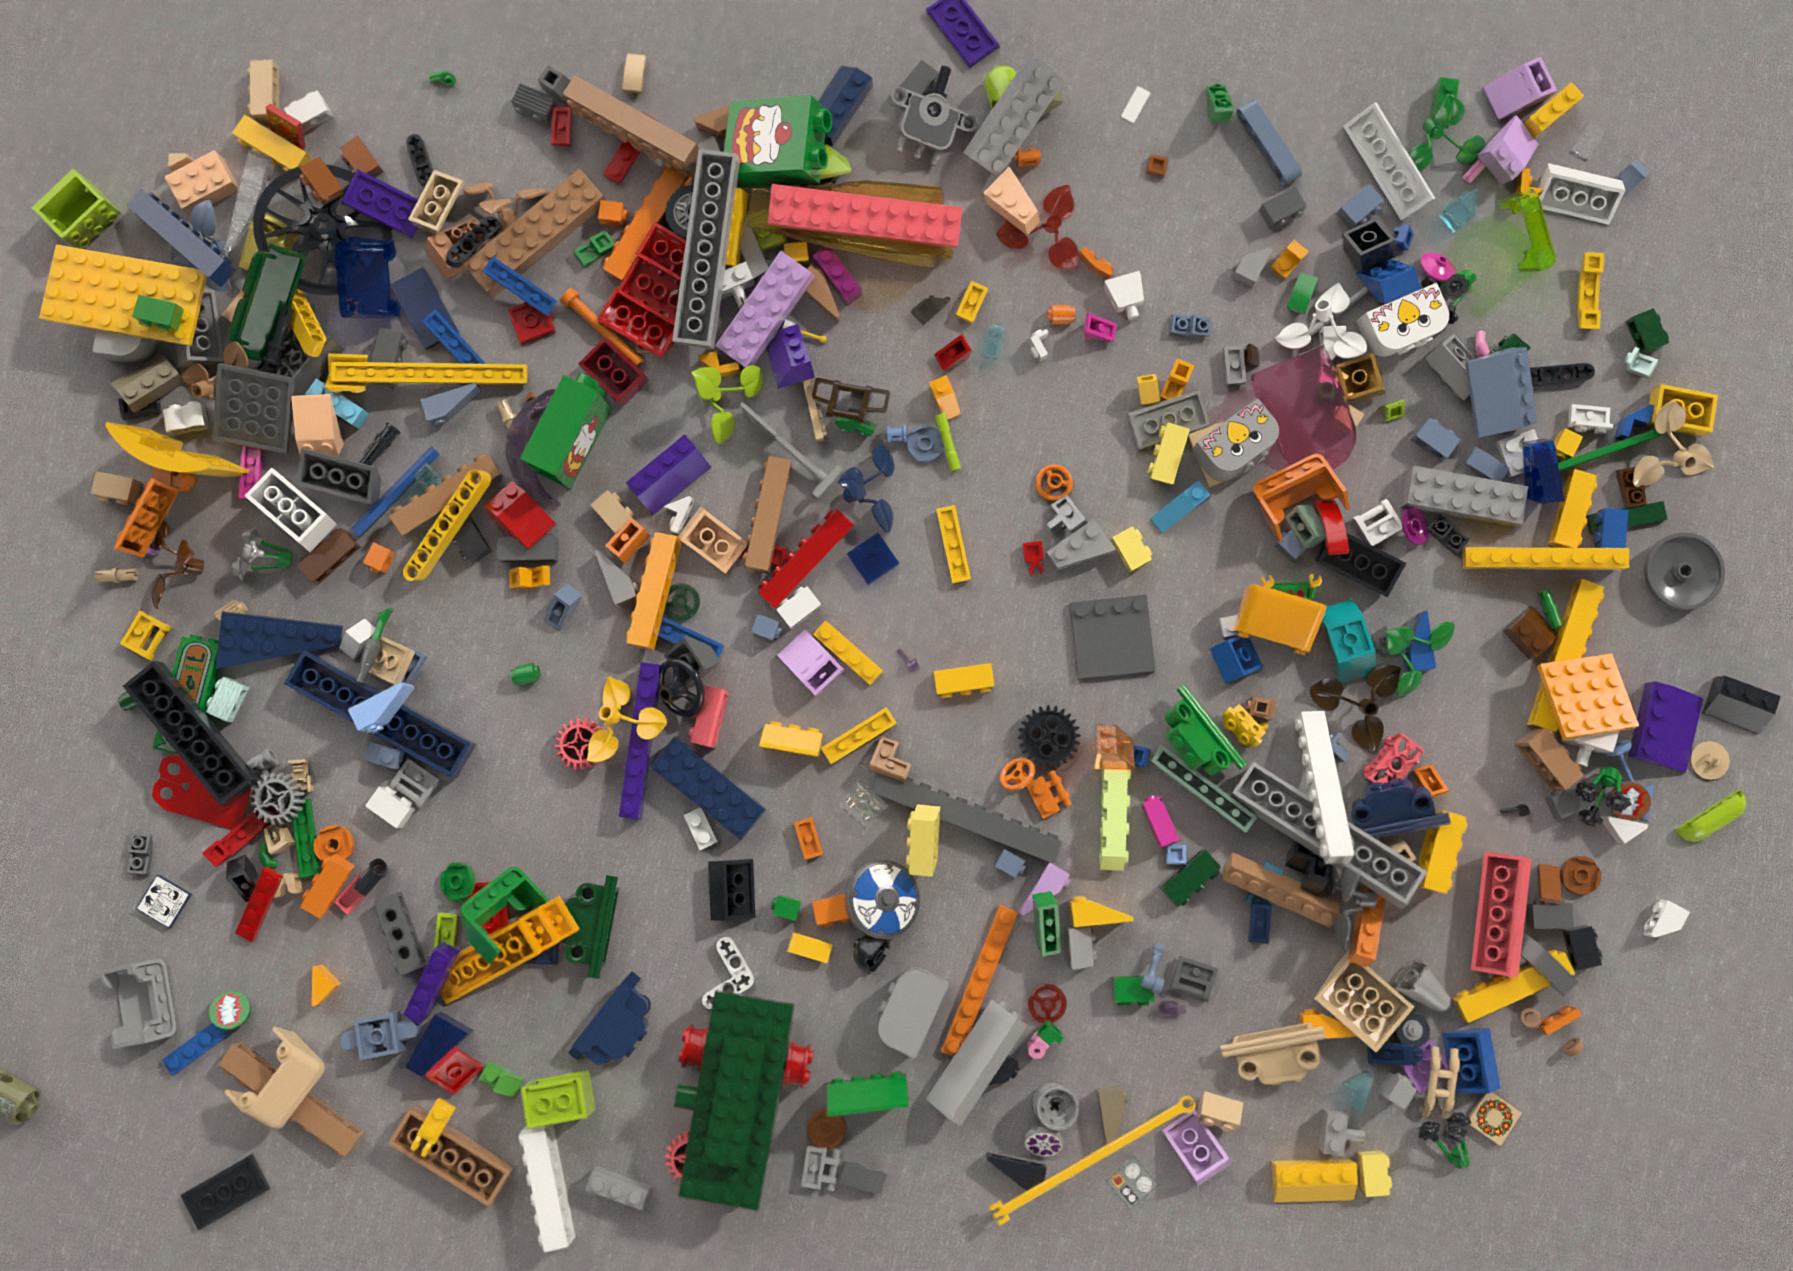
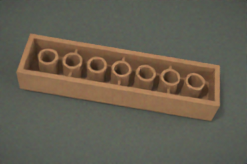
(632, 126)
(539, 229)

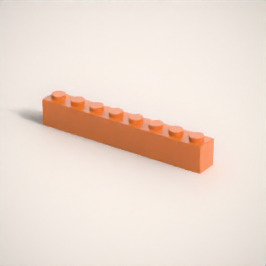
(652, 210)

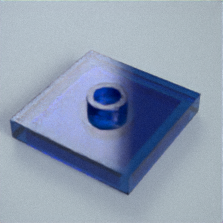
(873, 558)

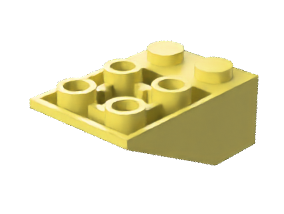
(270, 225)

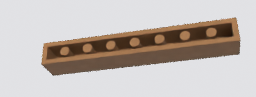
(311, 1112)

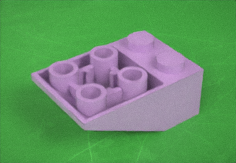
(1520, 89)
(810, 663)

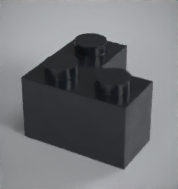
(1312, 866)

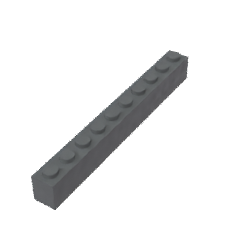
(970, 817)

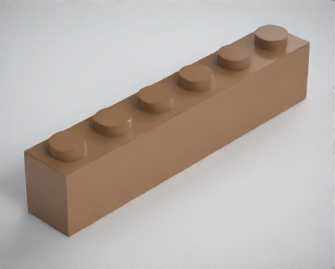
(436, 498)
(768, 514)
(1280, 890)

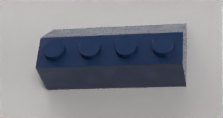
(843, 98)

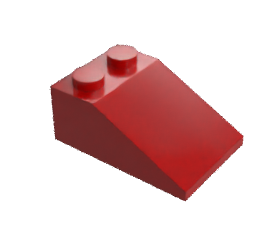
(519, 515)

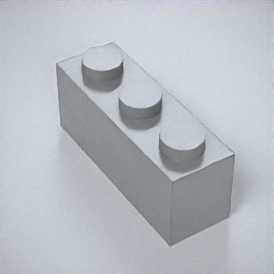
(618, 1188)

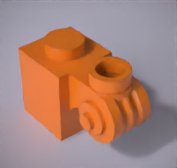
(178, 480)

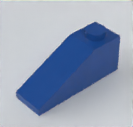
(1420, 654)

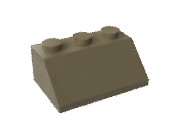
(147, 382)

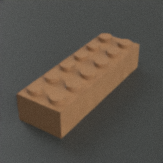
(455, 1158)

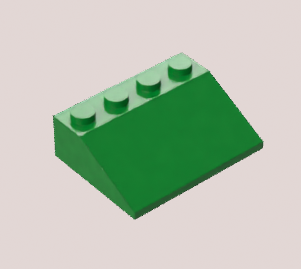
(867, 1094)

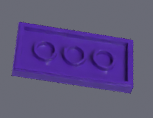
(963, 30)
(381, 202)

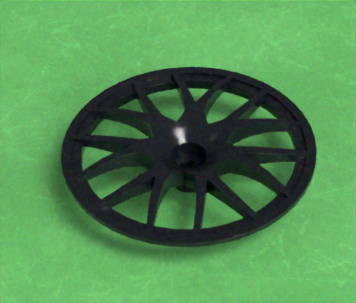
(314, 237)

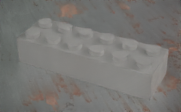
(1014, 115)
(1464, 496)

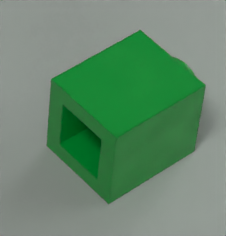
(786, 907)

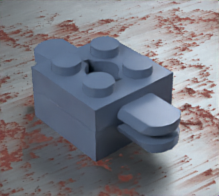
(379, 1035)

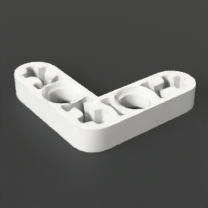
(735, 972)

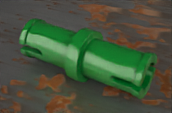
(1550, 609)

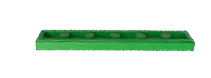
(1627, 443)

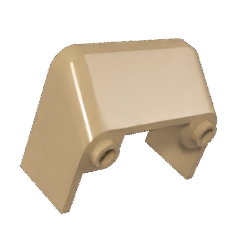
(287, 1087)

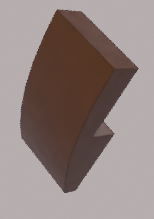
(1631, 494)

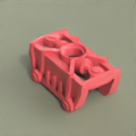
(1388, 754)

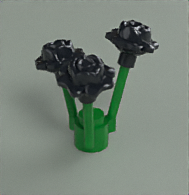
(1609, 776)
(1452, 1133)

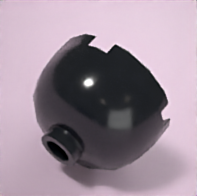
(869, 952)

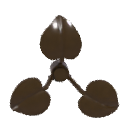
(1370, 730)

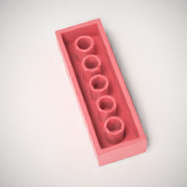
(1501, 914)

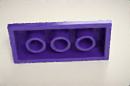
(668, 474)

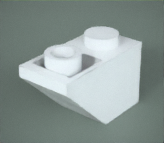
(1665, 919)

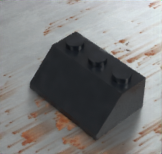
(1740, 704)
(731, 889)

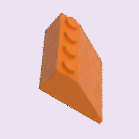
(146, 518)

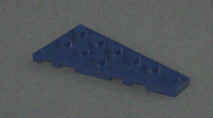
(257, 637)

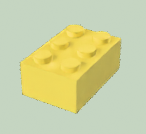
(923, 840)

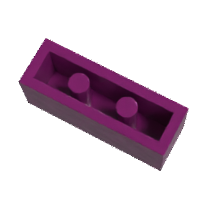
(837, 275)

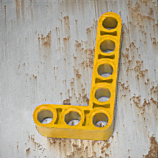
(306, 326)

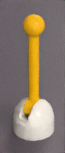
(822, 339)

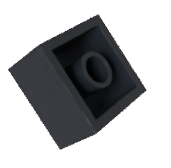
(1369, 244)

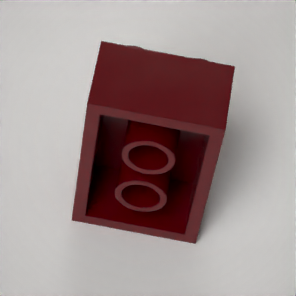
(613, 371)

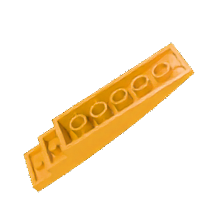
(518, 943)

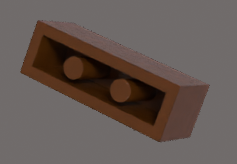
(328, 555)

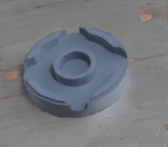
(924, 443)

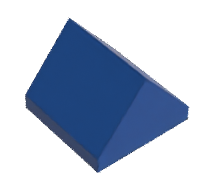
(1141, 756)

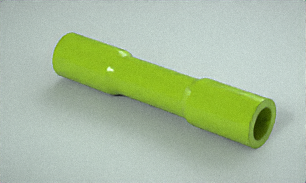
(944, 430)

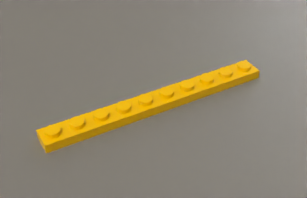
(429, 373)

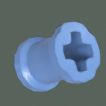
(897, 434)

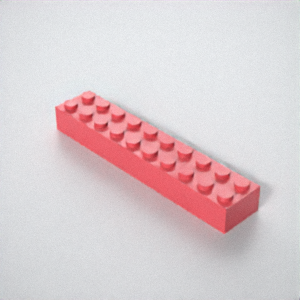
(864, 216)

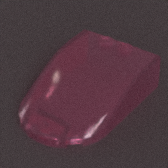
(1308, 407)

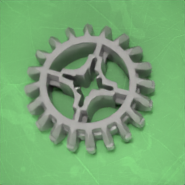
(268, 786)

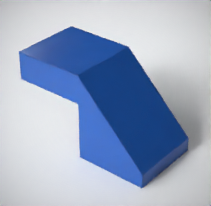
(1639, 418)

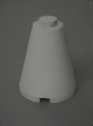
(1422, 986)

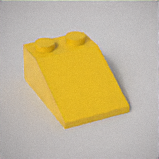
(1088, 913)

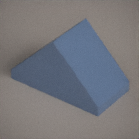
(1633, 175)

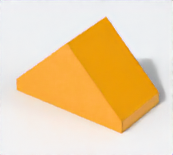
(323, 984)

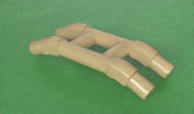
(1436, 1073)

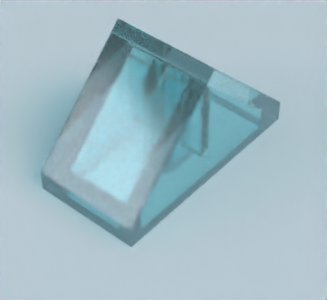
(428, 475)

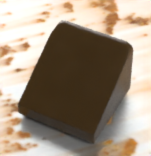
(1251, 356)

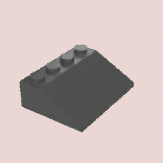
(298, 364)

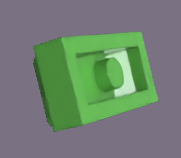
(501, 1079)

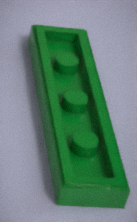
(304, 841)

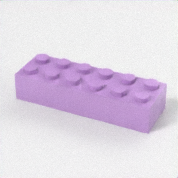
(765, 310)

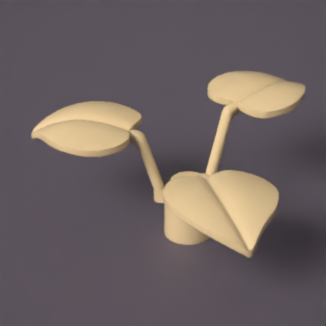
(1691, 462)

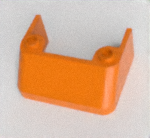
(1295, 484)

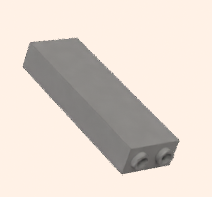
(977, 1061)

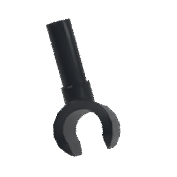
(1522, 809)

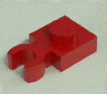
(1033, 553)

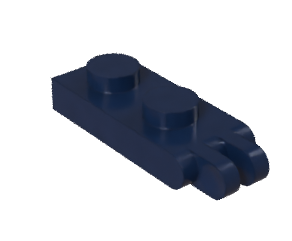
(1395, 1054)

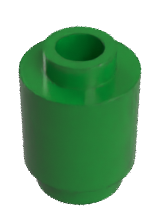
(525, 674)

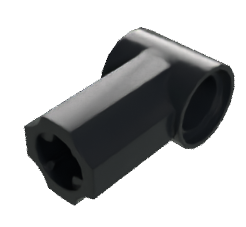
(369, 878)

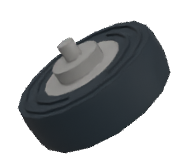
(1413, 1030)

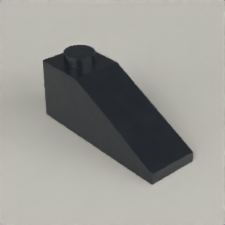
(1023, 1172)

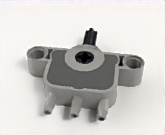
(928, 129)

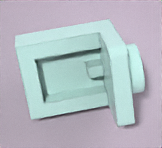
(1640, 363)

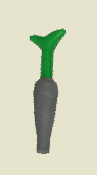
(372, 646)

